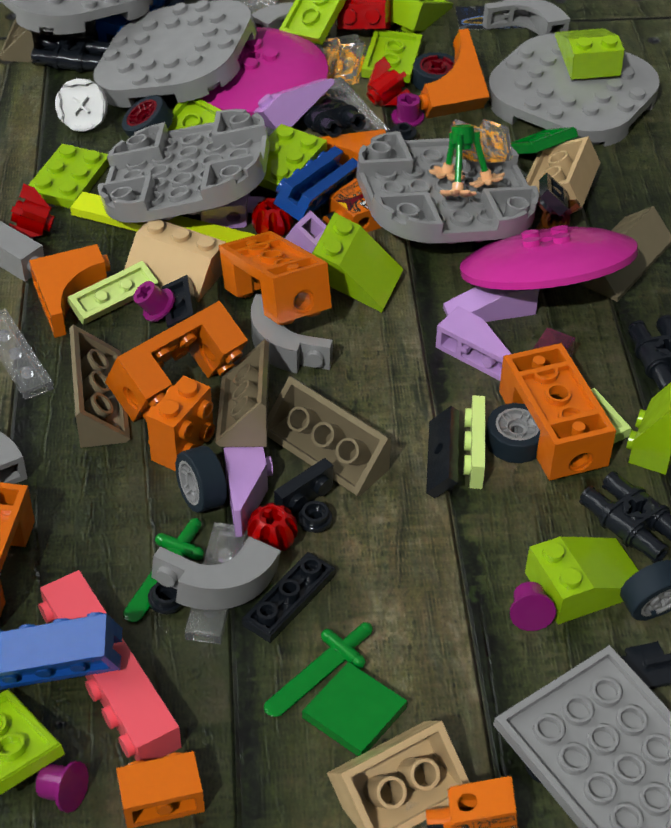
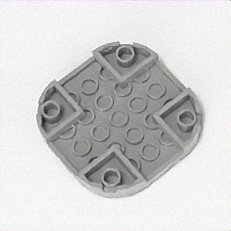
(70, 15)
(176, 52)
(538, 89)
(185, 168)
(409, 201)

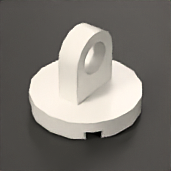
(81, 104)

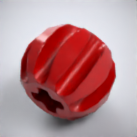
(270, 217)
(273, 526)

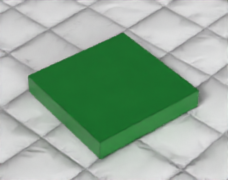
(543, 140)
(354, 709)

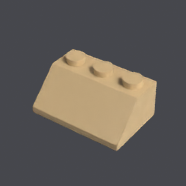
(570, 164)
(177, 252)
(405, 769)

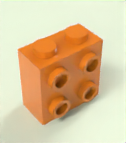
(180, 421)

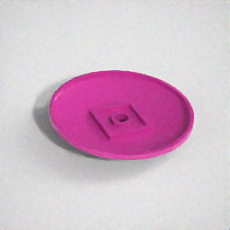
(268, 66)
(549, 258)

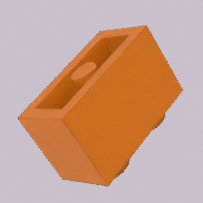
(160, 789)

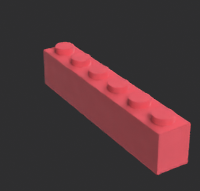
(126, 694)

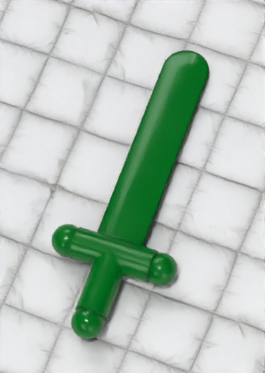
(139, 603)
(338, 652)

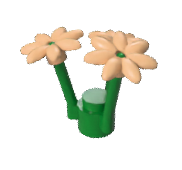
(461, 139)

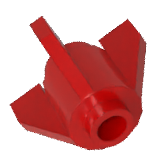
(384, 85)
(33, 214)

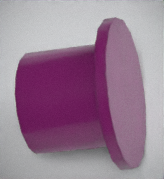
(408, 110)
(154, 301)
(532, 607)
(63, 784)

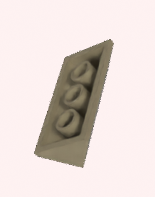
(20, 44)
(652, 241)
(245, 401)
(97, 410)
(321, 429)

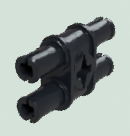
(69, 52)
(333, 117)
(654, 351)
(631, 516)

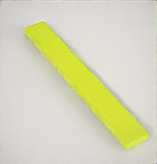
(91, 207)

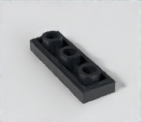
(443, 452)
(288, 597)

